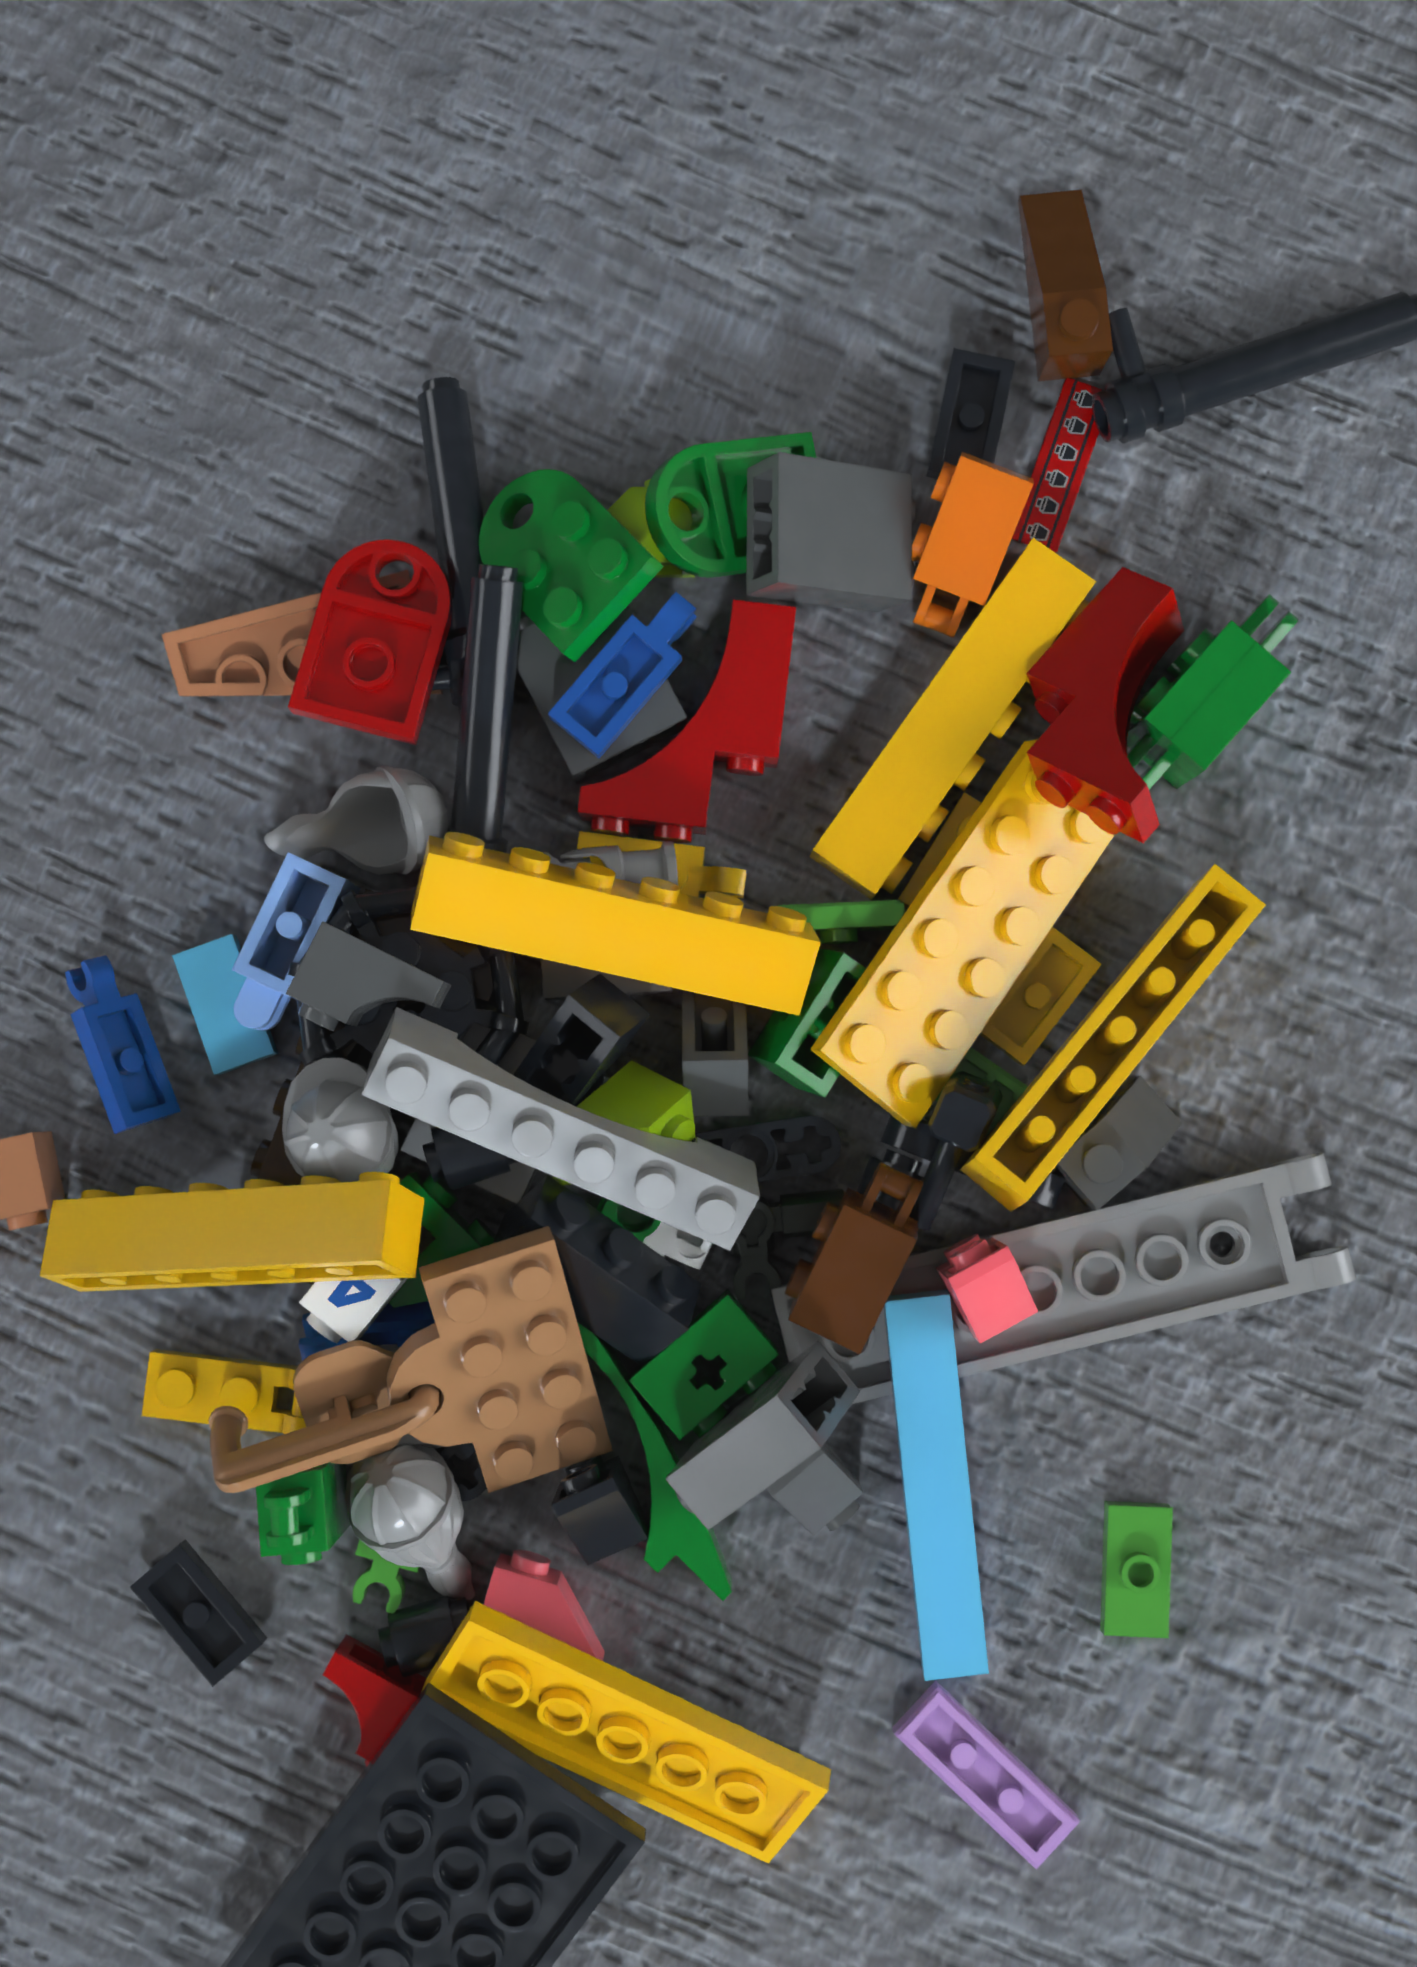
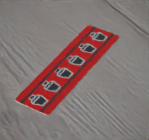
(1060, 467)

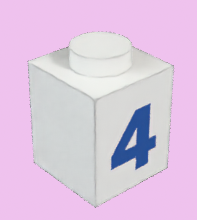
(348, 1306)

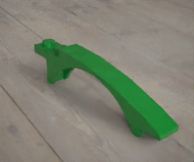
(672, 1526)

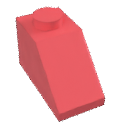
(541, 1599)

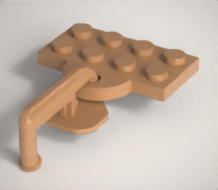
(503, 1367)

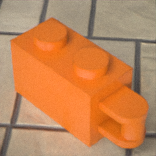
(968, 537)

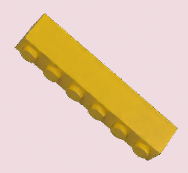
(951, 721)
(614, 924)
(1112, 1038)
(235, 1235)

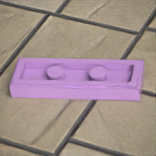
(986, 1774)

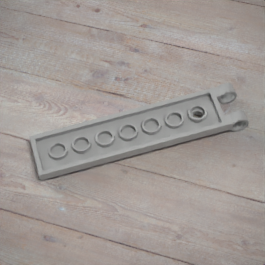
(1120, 1272)

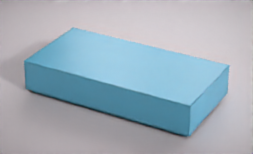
(211, 996)

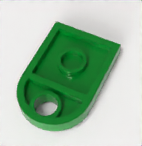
(714, 487)
(570, 555)

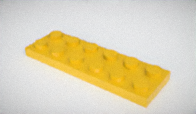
(961, 944)
(629, 1734)

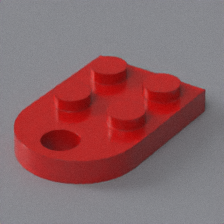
(373, 646)

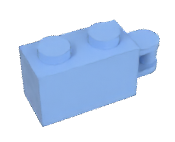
(281, 935)

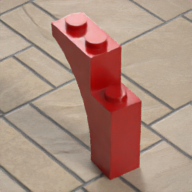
(1088, 696)
(733, 725)

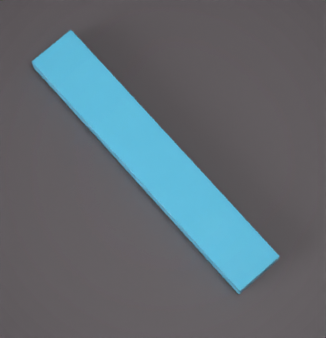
(935, 1484)

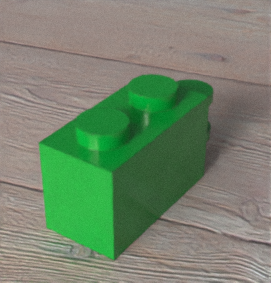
(303, 1514)

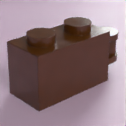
(856, 1260)

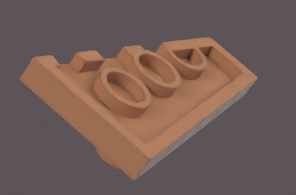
(249, 650)

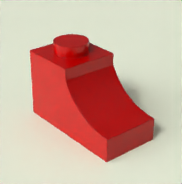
(376, 1692)

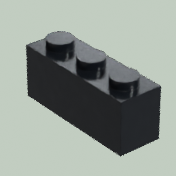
(612, 1277)

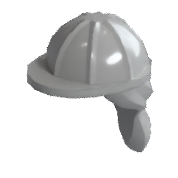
(372, 820)
(334, 1127)
(411, 1514)

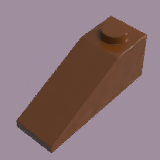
(1064, 286)

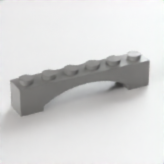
(452, 1087)

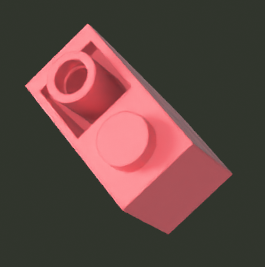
(986, 1286)

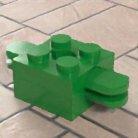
(1212, 697)

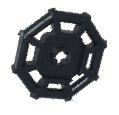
(433, 956)

